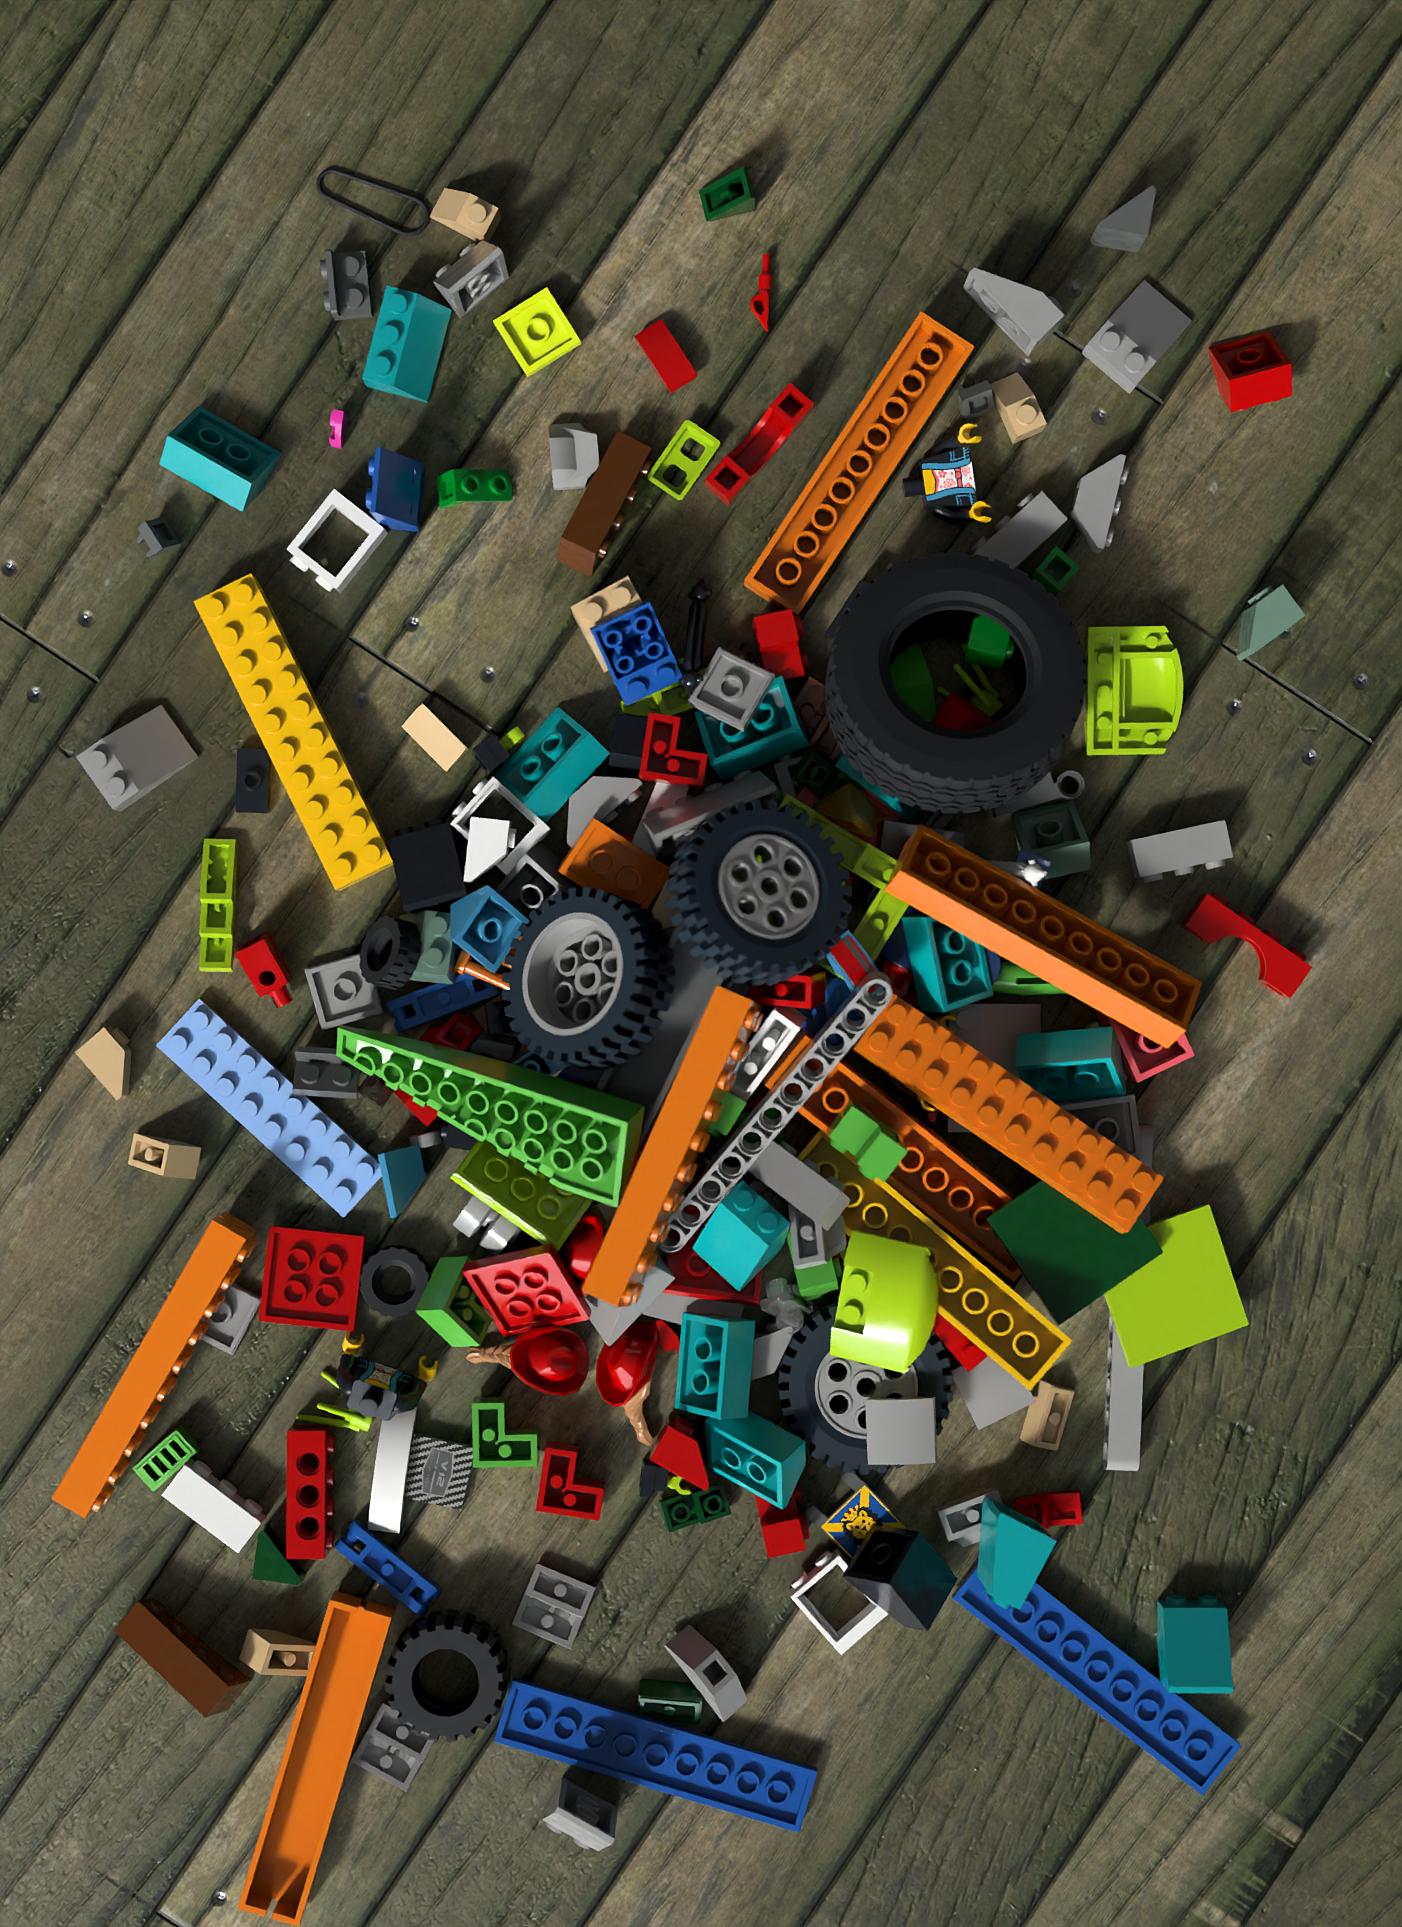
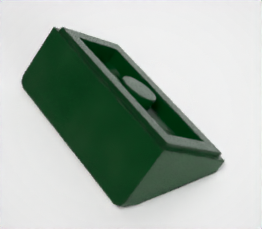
(669, 1701)

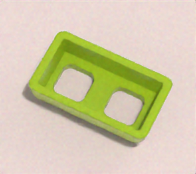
(673, 455)

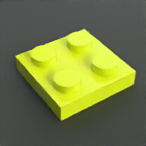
(537, 332)

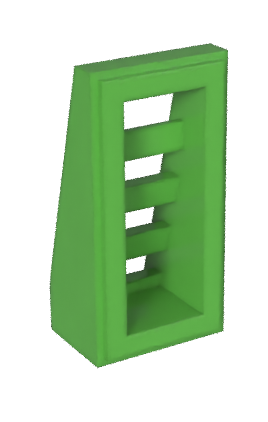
(184, 1440)

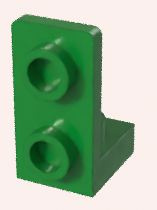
(473, 486)

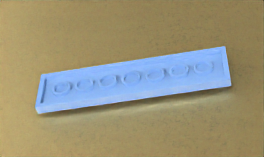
(265, 1105)

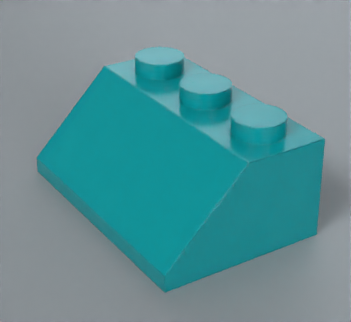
(406, 344)
(219, 458)
(770, 734)
(551, 764)
(945, 965)
(1072, 1063)
(715, 1365)
(756, 1456)

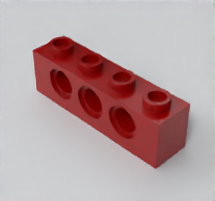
(299, 1540)

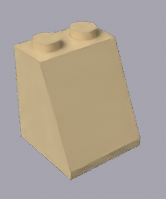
(602, 607)

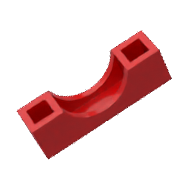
(760, 445)
(1279, 968)

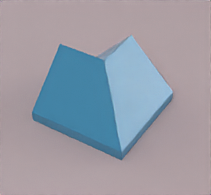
(485, 926)
(401, 1175)

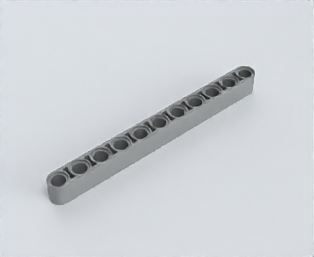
(777, 1098)
(1124, 1383)

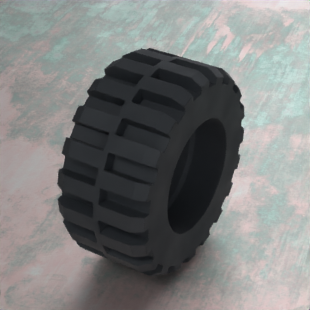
(441, 1716)

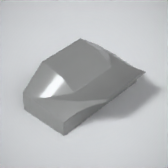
(572, 455)
(811, 1242)
(963, 1516)

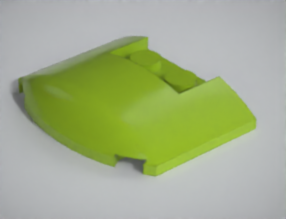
(1131, 690)
(885, 1302)

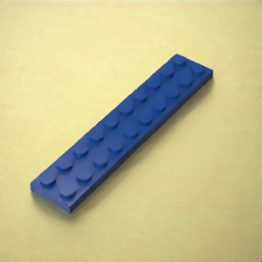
(1107, 1681)
(655, 1754)

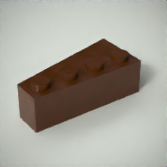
(603, 504)
(182, 1658)

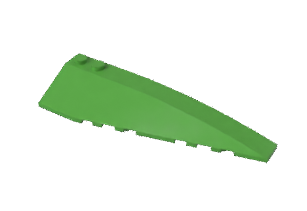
(548, 1123)

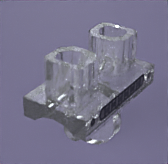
(786, 1305)

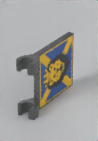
(854, 1516)

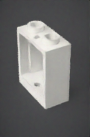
(357, 516)
(483, 792)
(855, 1627)

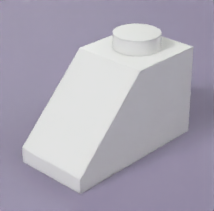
(487, 845)

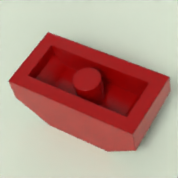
(455, 1034)

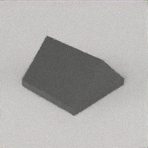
(1127, 226)

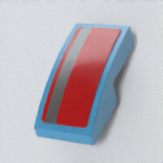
(852, 962)

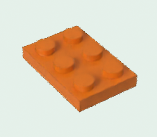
(614, 865)

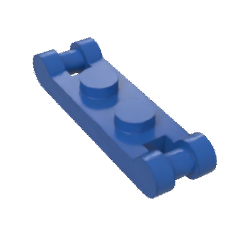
(439, 1000)
(388, 1568)

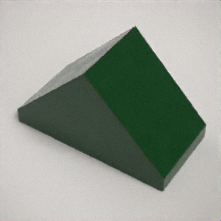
(728, 196)
(271, 1560)

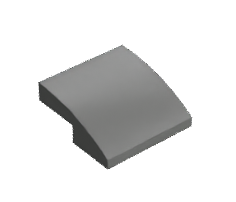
(990, 1392)
(901, 1430)
(553, 1606)
(392, 1749)

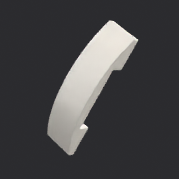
(391, 1472)

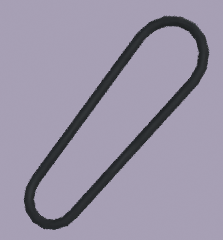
(366, 215)

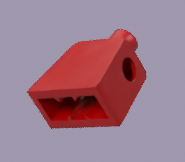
(263, 955)

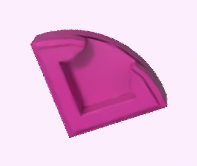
(339, 422)

